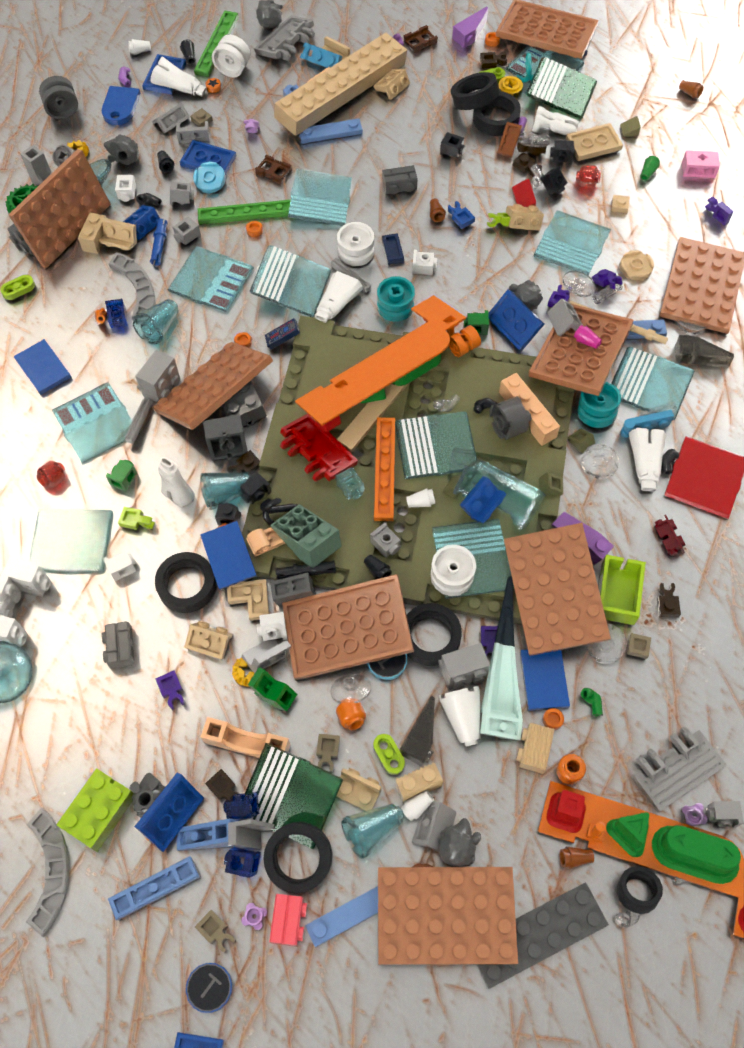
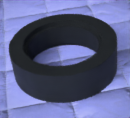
(467, 101)
(494, 127)
(178, 561)
(440, 612)
(276, 874)

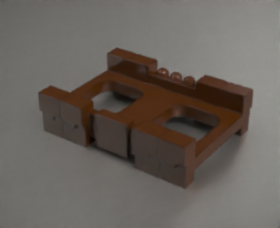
(417, 35)
(270, 173)

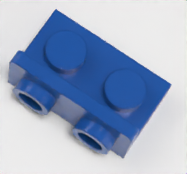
(145, 220)
(482, 500)

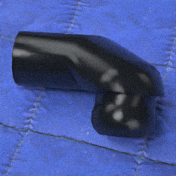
(147, 198)
(483, 404)
(668, 457)

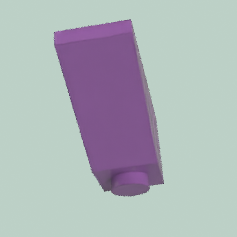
(468, 30)
(597, 543)

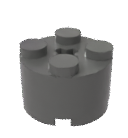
(510, 418)

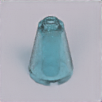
(155, 321)
(221, 487)
(371, 827)

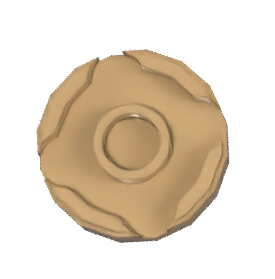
(636, 265)

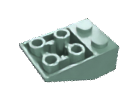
(307, 535)

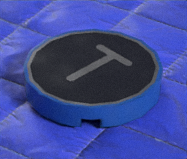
(209, 987)

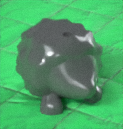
(269, 14)
(122, 150)
(528, 293)
(145, 793)
(458, 844)

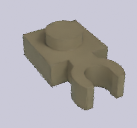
(327, 748)
(212, 929)

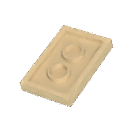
(595, 141)

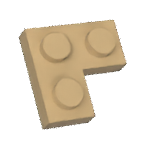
(253, 593)

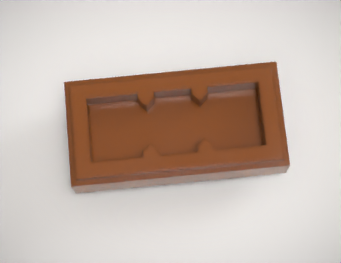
(509, 139)

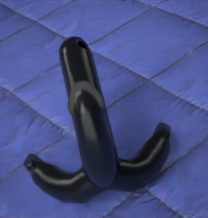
(271, 506)

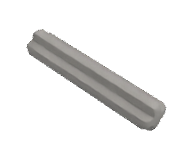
(341, 267)
(138, 421)

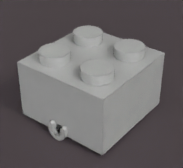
(158, 376)
(464, 667)

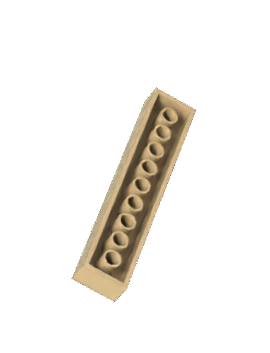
(339, 84)

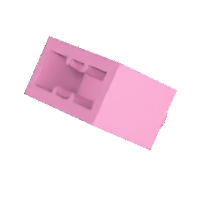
(700, 164)

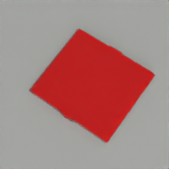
(706, 477)

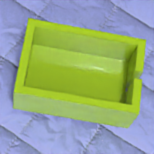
(621, 589)
(96, 810)

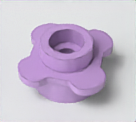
(251, 126)
(690, 819)
(260, 914)

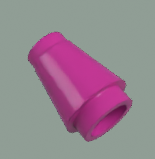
(587, 336)

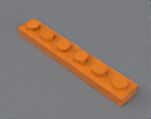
(384, 470)

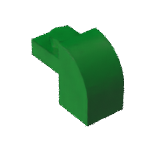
(272, 691)

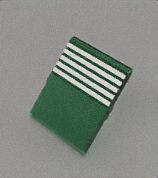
(561, 87)
(292, 791)

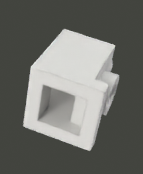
(125, 192)
(423, 263)
(120, 565)
(272, 626)

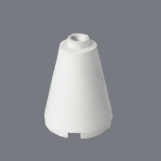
(464, 714)

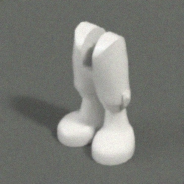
(555, 121)

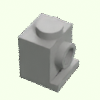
(181, 192)
(186, 231)
(378, 538)
(725, 813)

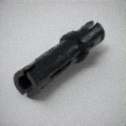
(321, 568)

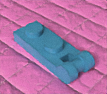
(320, 56)
(649, 421)

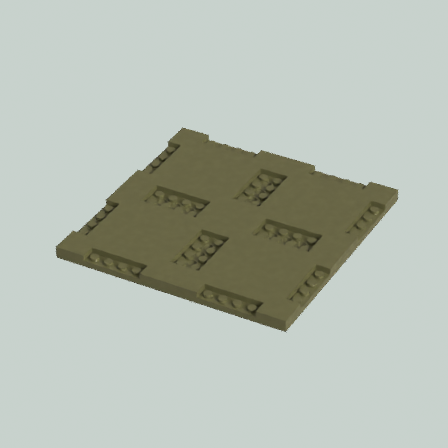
(328, 350)

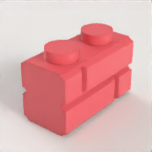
(287, 920)

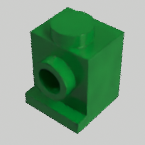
(479, 321)
(122, 474)

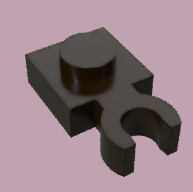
(490, 59)
(533, 150)
(524, 163)
(245, 464)
(667, 603)
(221, 785)

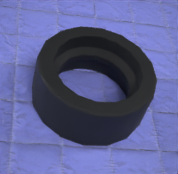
(647, 877)

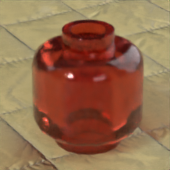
(588, 176)
(50, 474)

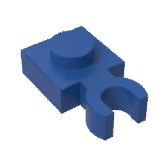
(461, 217)

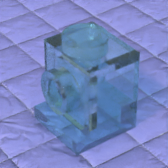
(350, 479)

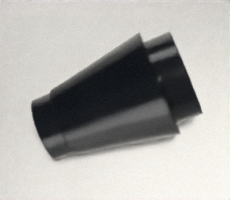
(188, 49)
(165, 162)
(377, 567)

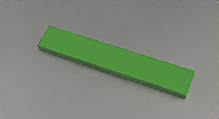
(224, 27)
(243, 212)

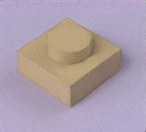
(620, 204)

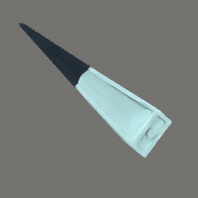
(501, 697)

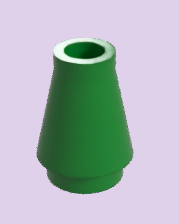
(650, 165)

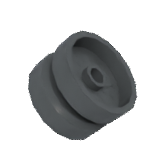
(58, 97)

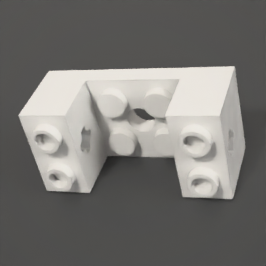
(17, 578)

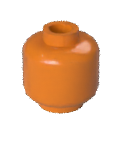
(351, 715)
(577, 768)

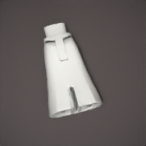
(170, 76)
(337, 295)
(648, 455)
(173, 483)

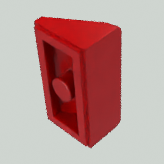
(524, 193)

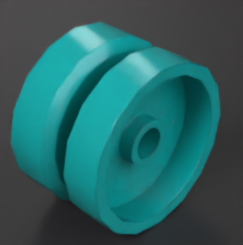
(395, 298)
(602, 409)

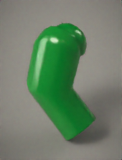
(594, 700)

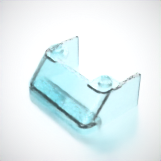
(521, 498)

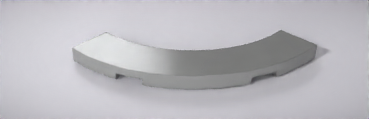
(139, 279)
(56, 871)

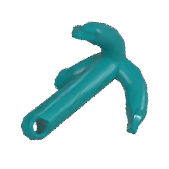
(528, 63)

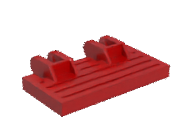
(319, 445)

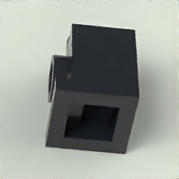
(452, 145)
(562, 151)
(554, 181)
(254, 488)
(227, 512)

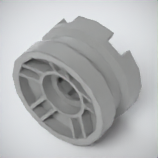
(60, 152)

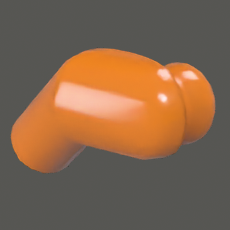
(100, 316)

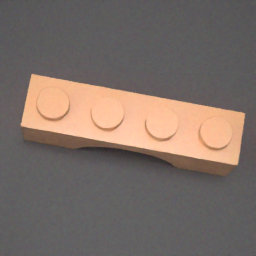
(542, 424)
(229, 737)

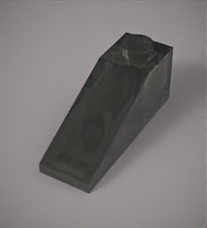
(700, 352)
(420, 739)

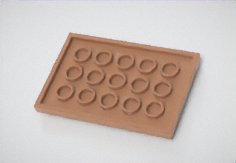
(547, 28)
(59, 207)
(703, 284)
(576, 364)
(212, 384)
(556, 589)
(347, 627)
(446, 916)

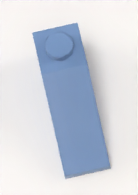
(204, 835)

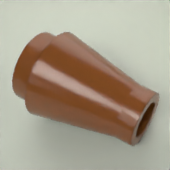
(693, 89)
(437, 212)
(575, 857)

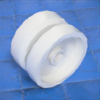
(231, 55)
(355, 244)
(453, 570)

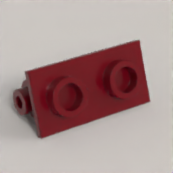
(674, 542)

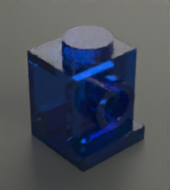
(116, 313)
(242, 806)
(233, 862)

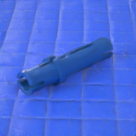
(159, 237)

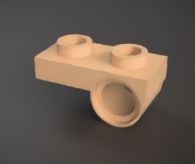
(262, 541)

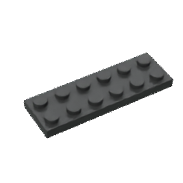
(549, 930)

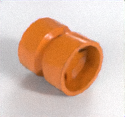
(464, 341)

